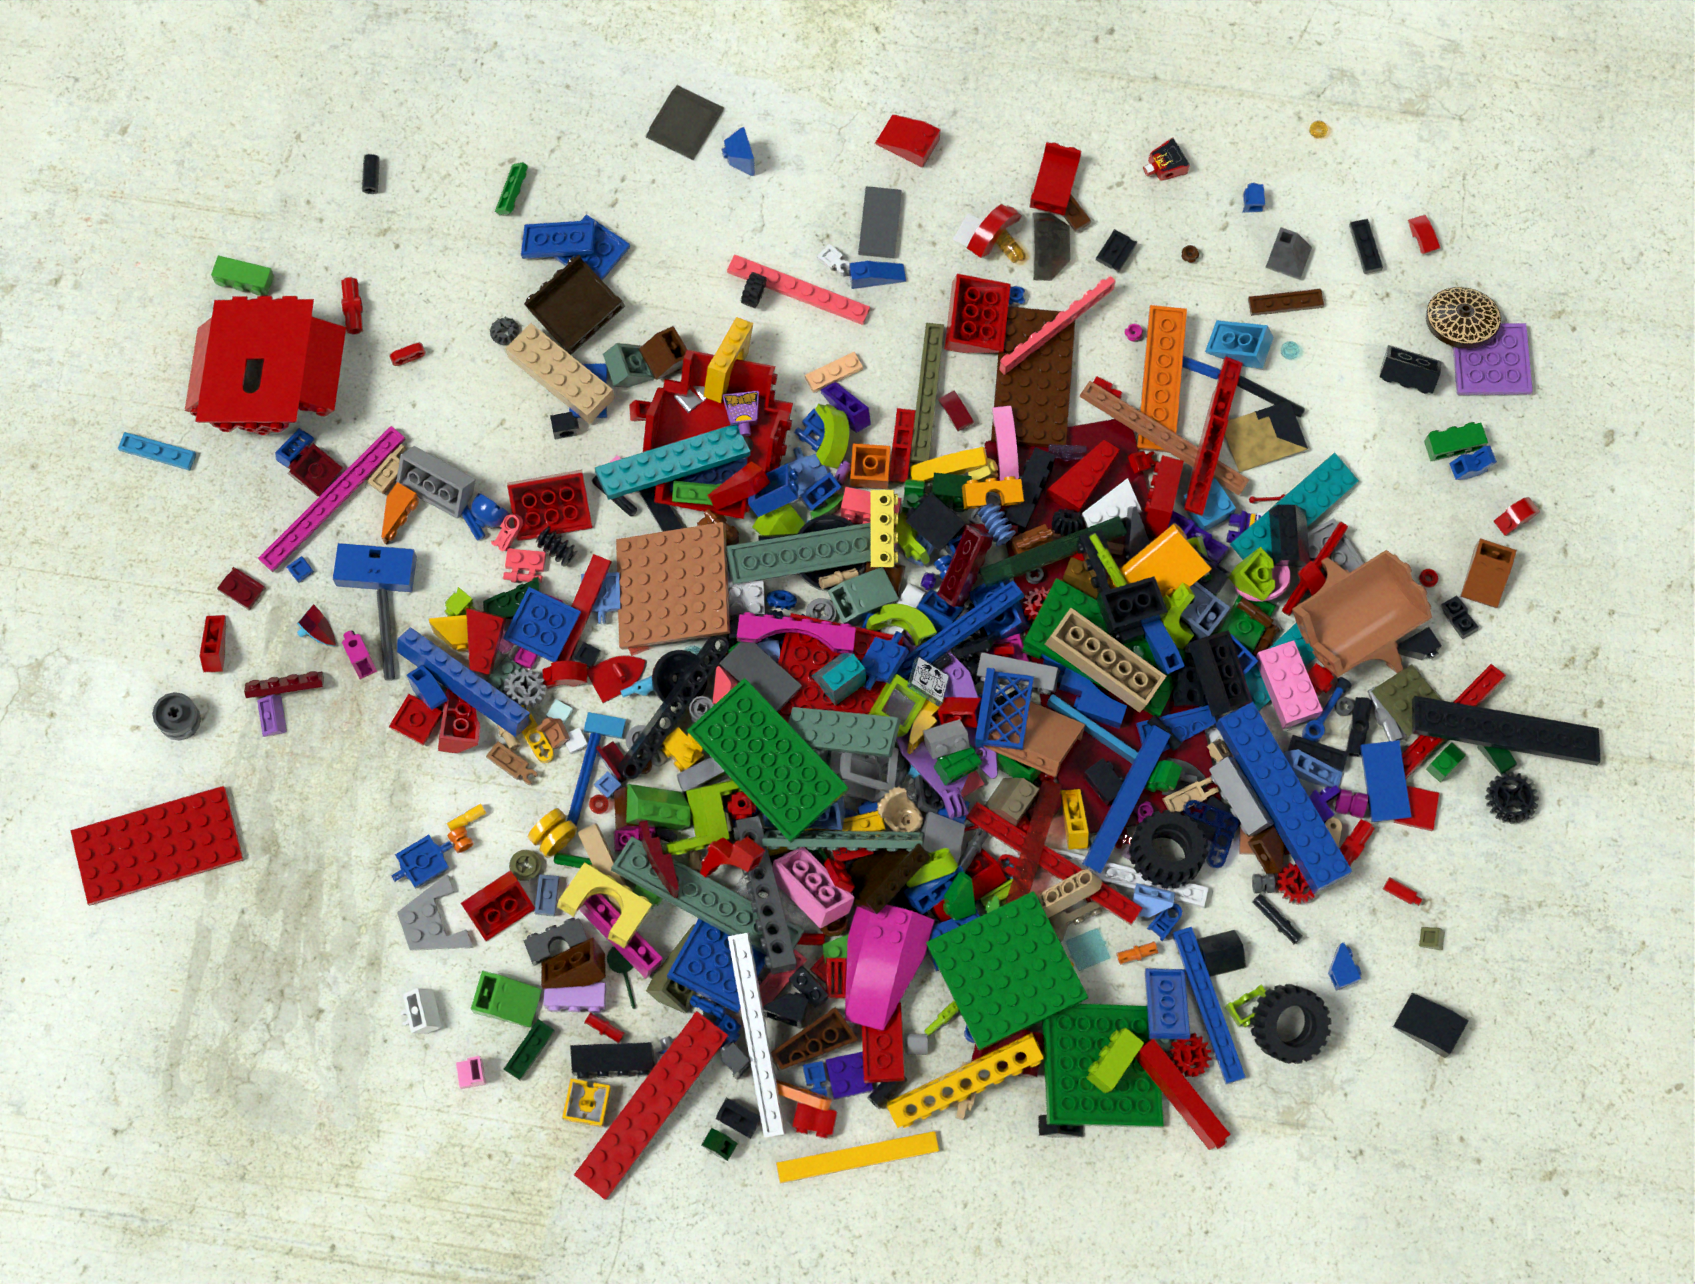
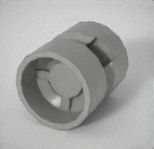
(699, 707)

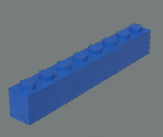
(463, 682)

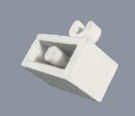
(421, 1011)

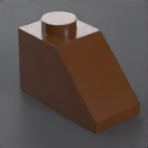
(1268, 850)

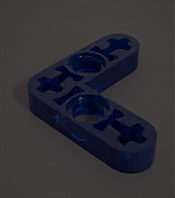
(1219, 823)

